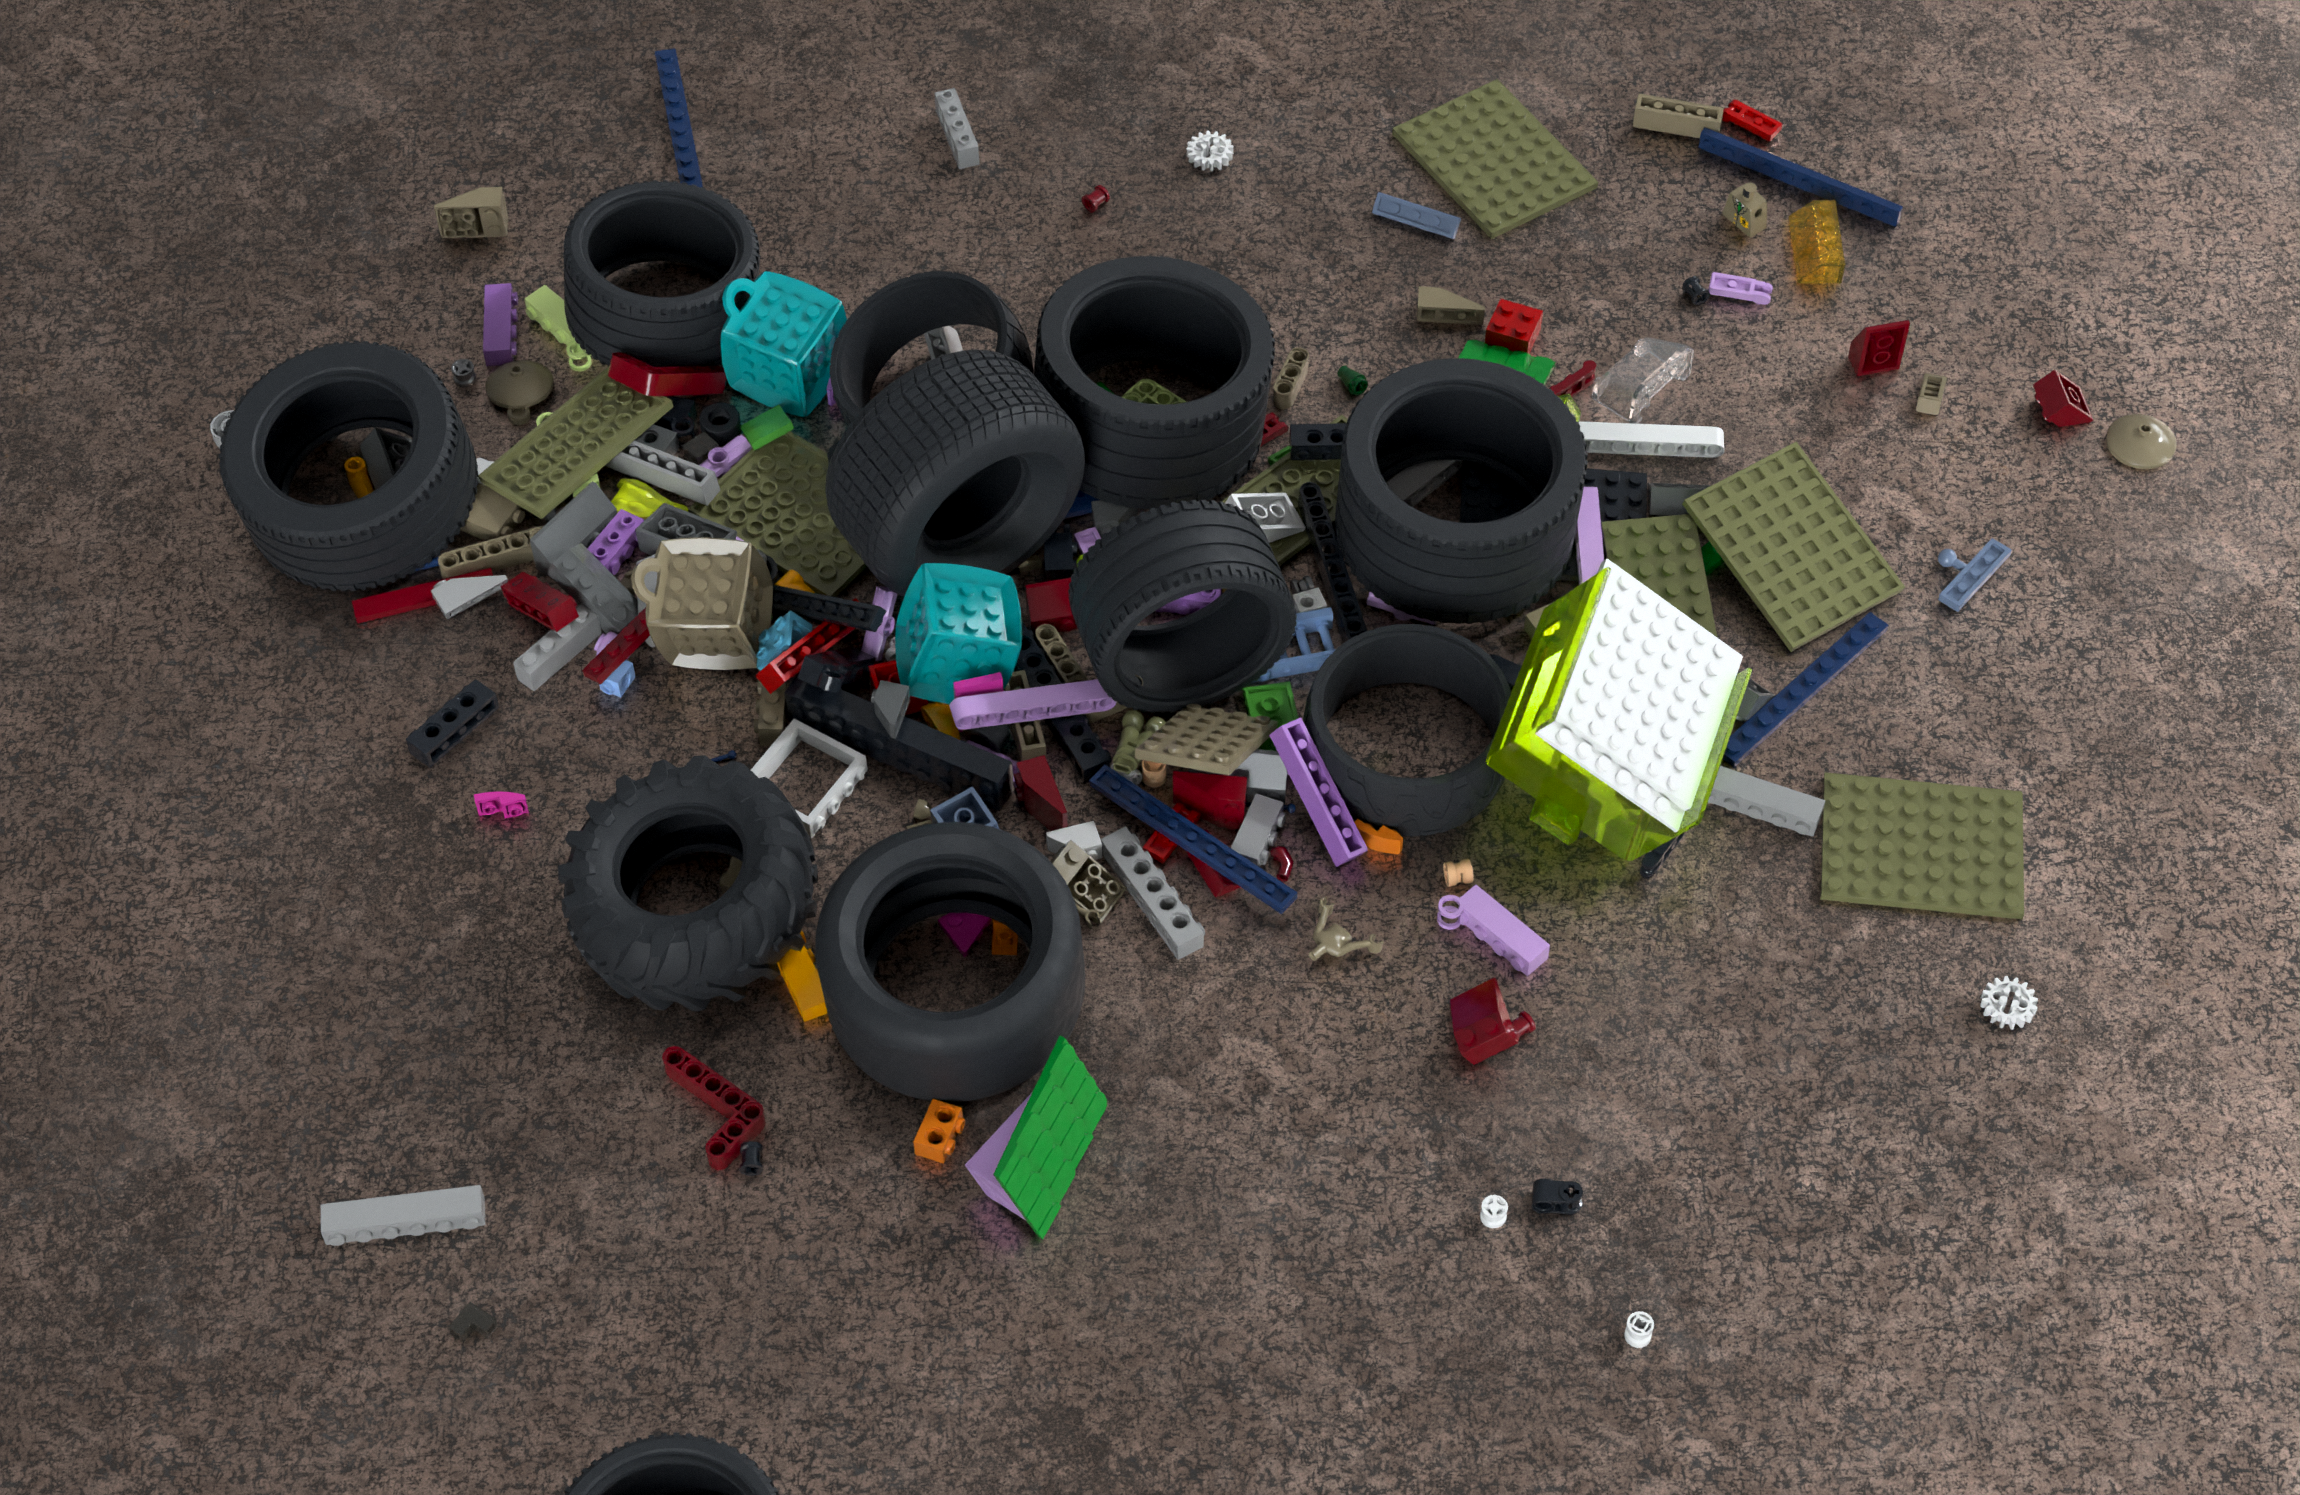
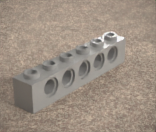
(1179, 940)

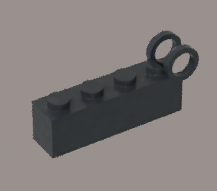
(680, 417)

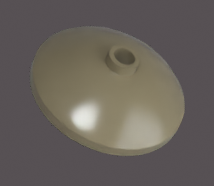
(519, 384)
(2141, 441)

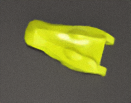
(640, 498)

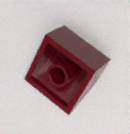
(2061, 400)
(1049, 605)

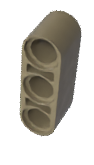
(1290, 378)

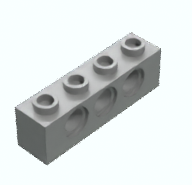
(956, 128)

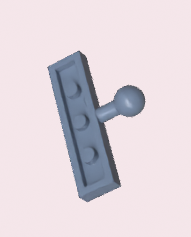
(1971, 575)

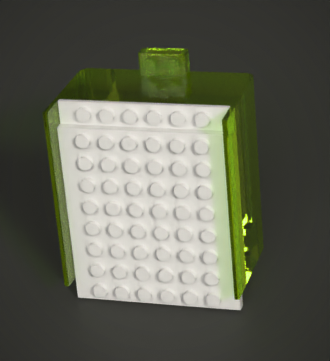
(1619, 716)

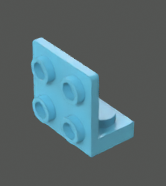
(780, 637)

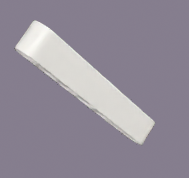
(1653, 439)

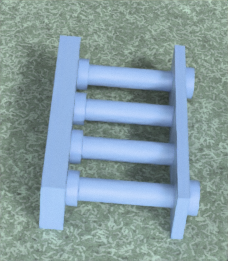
(1306, 622)

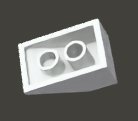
(1271, 511)

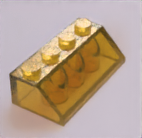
(1817, 243)

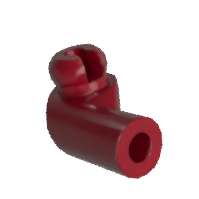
(1286, 862)

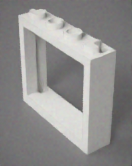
(842, 788)

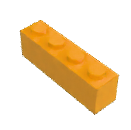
(803, 982)

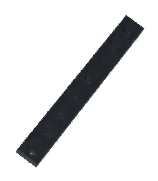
(827, 608)

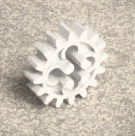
(1200, 148)
(2021, 998)

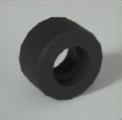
(720, 413)
(991, 737)

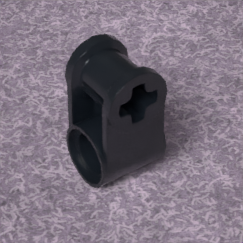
(1555, 1196)

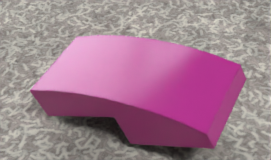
(510, 803)

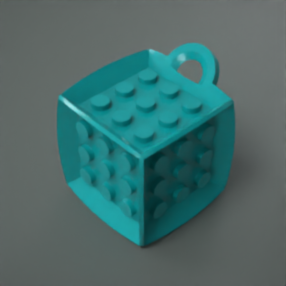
(780, 341)
(956, 628)

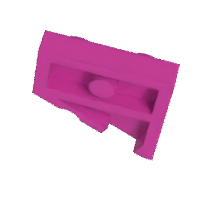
(963, 929)

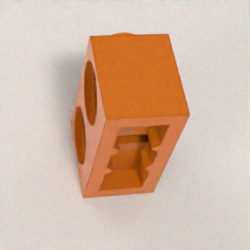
(934, 1130)

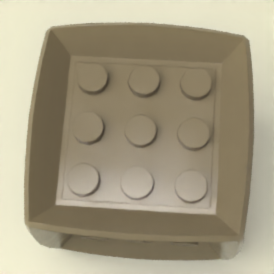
(706, 602)

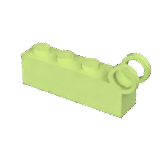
(549, 311)

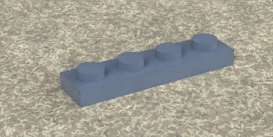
(1416, 215)

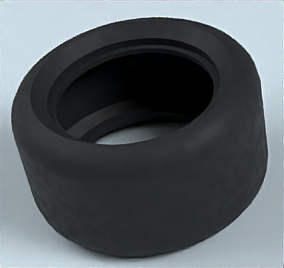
(932, 874)

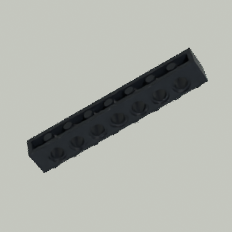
(1071, 731)

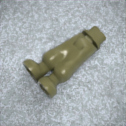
(1131, 738)

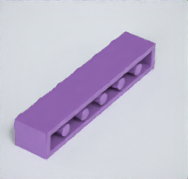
(1318, 792)

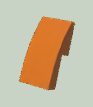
(1383, 840)
(1004, 940)

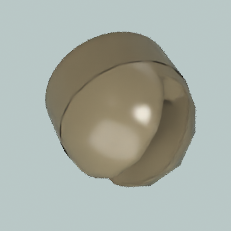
(922, 810)

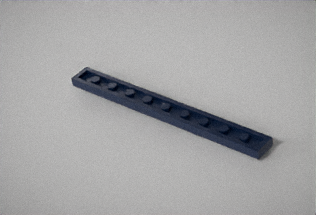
(678, 117)
(1800, 177)
(1803, 688)
(1193, 839)

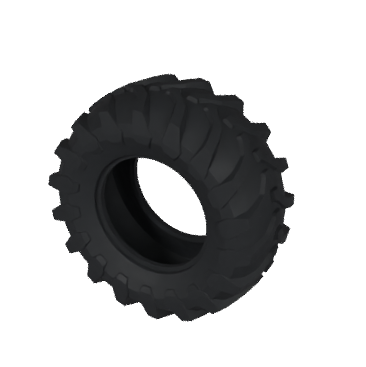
(706, 950)

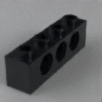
(1316, 441)
(452, 723)

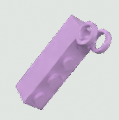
(1496, 927)

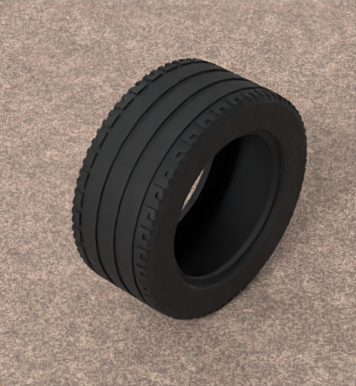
(326, 396)

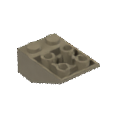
(473, 214)
(1087, 880)

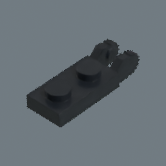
(1654, 860)

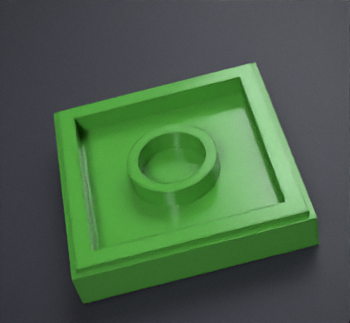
(767, 427)

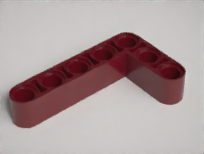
(666, 380)
(726, 1093)

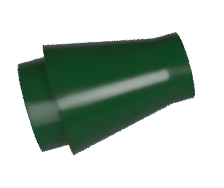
(1354, 381)

